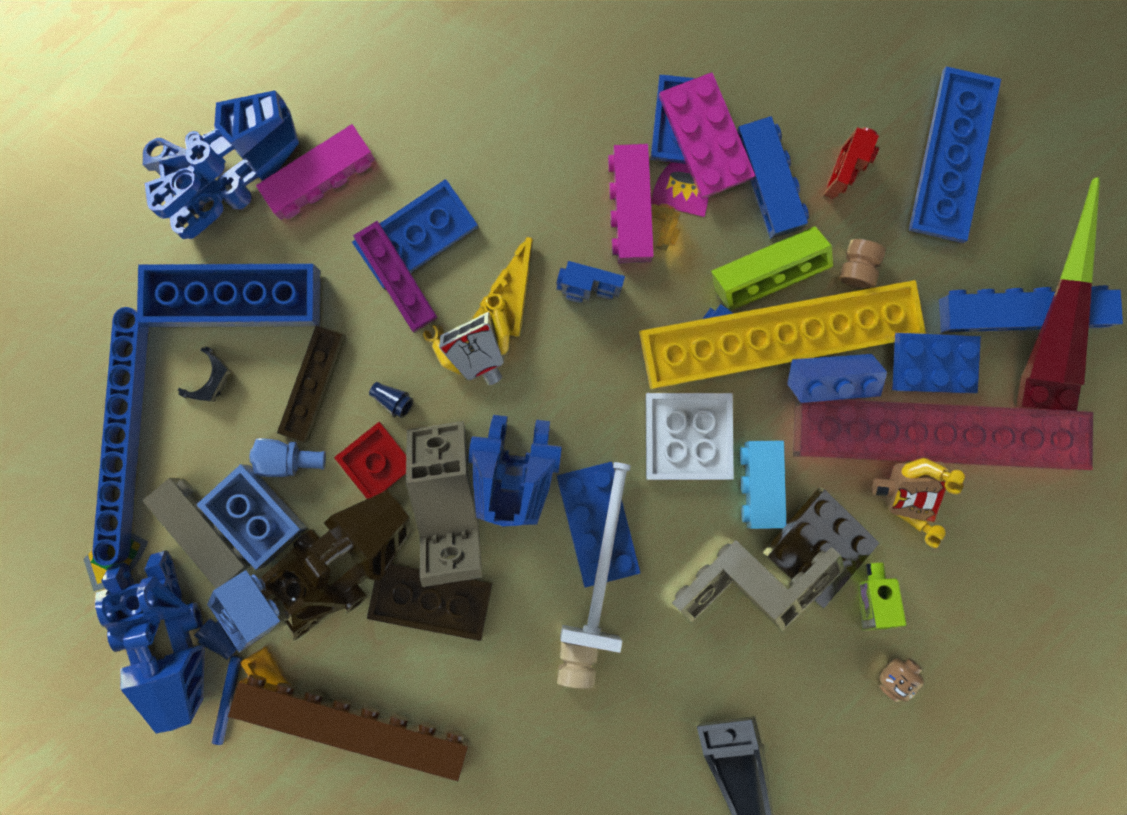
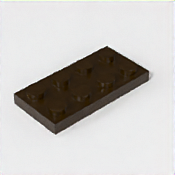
(443, 608)

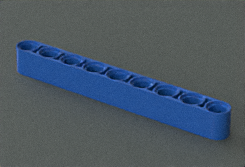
(111, 447)

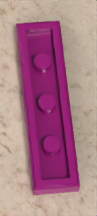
(395, 277)

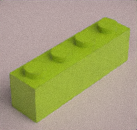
(772, 268)

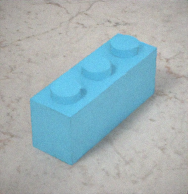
(763, 484)

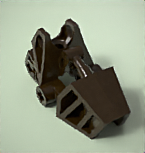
(372, 536)

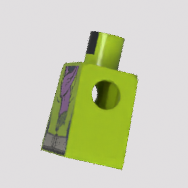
(883, 610)

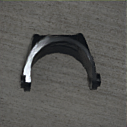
(215, 383)

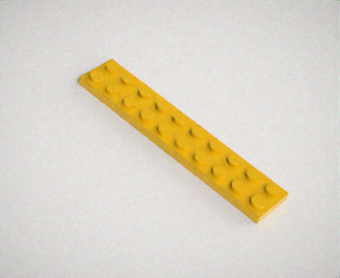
(780, 334)

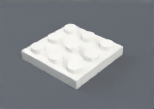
(689, 436)

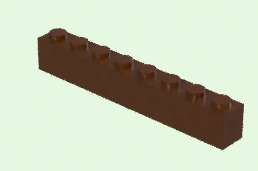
(349, 727)

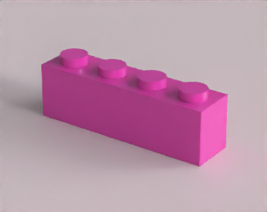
(315, 173)
(632, 203)

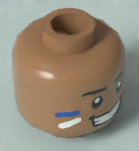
(901, 679)

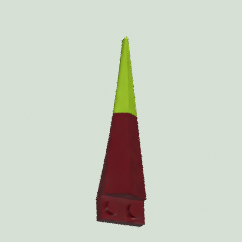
(1060, 352)

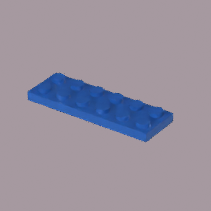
(954, 154)

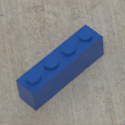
(773, 183)

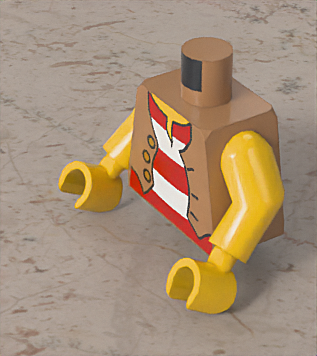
(917, 493)

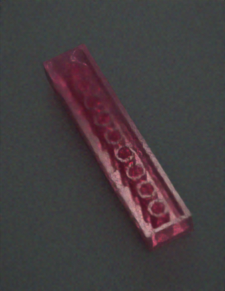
(944, 434)

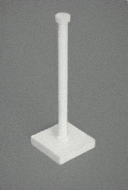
(591, 633)

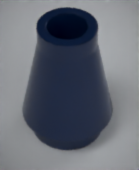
(391, 399)
(215, 639)

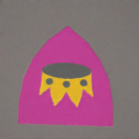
(678, 190)

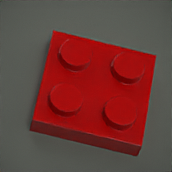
(373, 461)

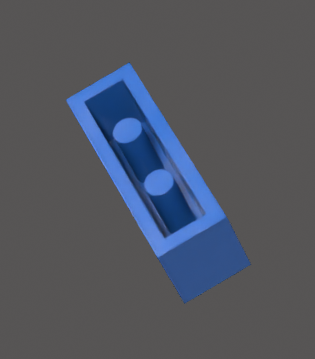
(836, 378)

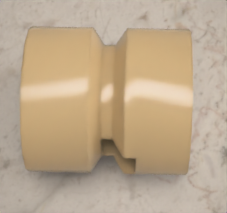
(577, 666)

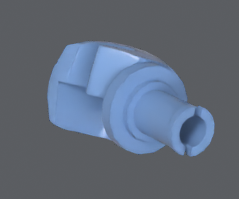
(279, 459)

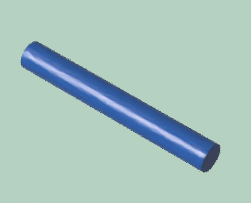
(226, 700)

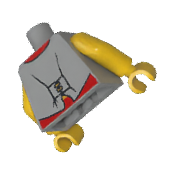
(474, 346)

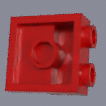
(853, 157)

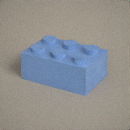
(252, 516)
(243, 610)

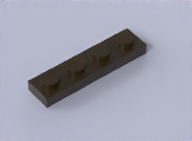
(310, 384)

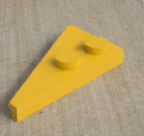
(512, 287)

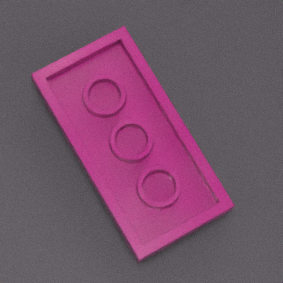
(706, 135)

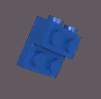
(579, 281)

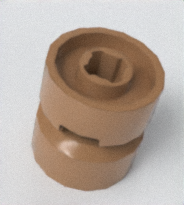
(862, 259)

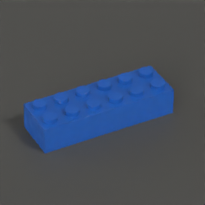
(228, 295)

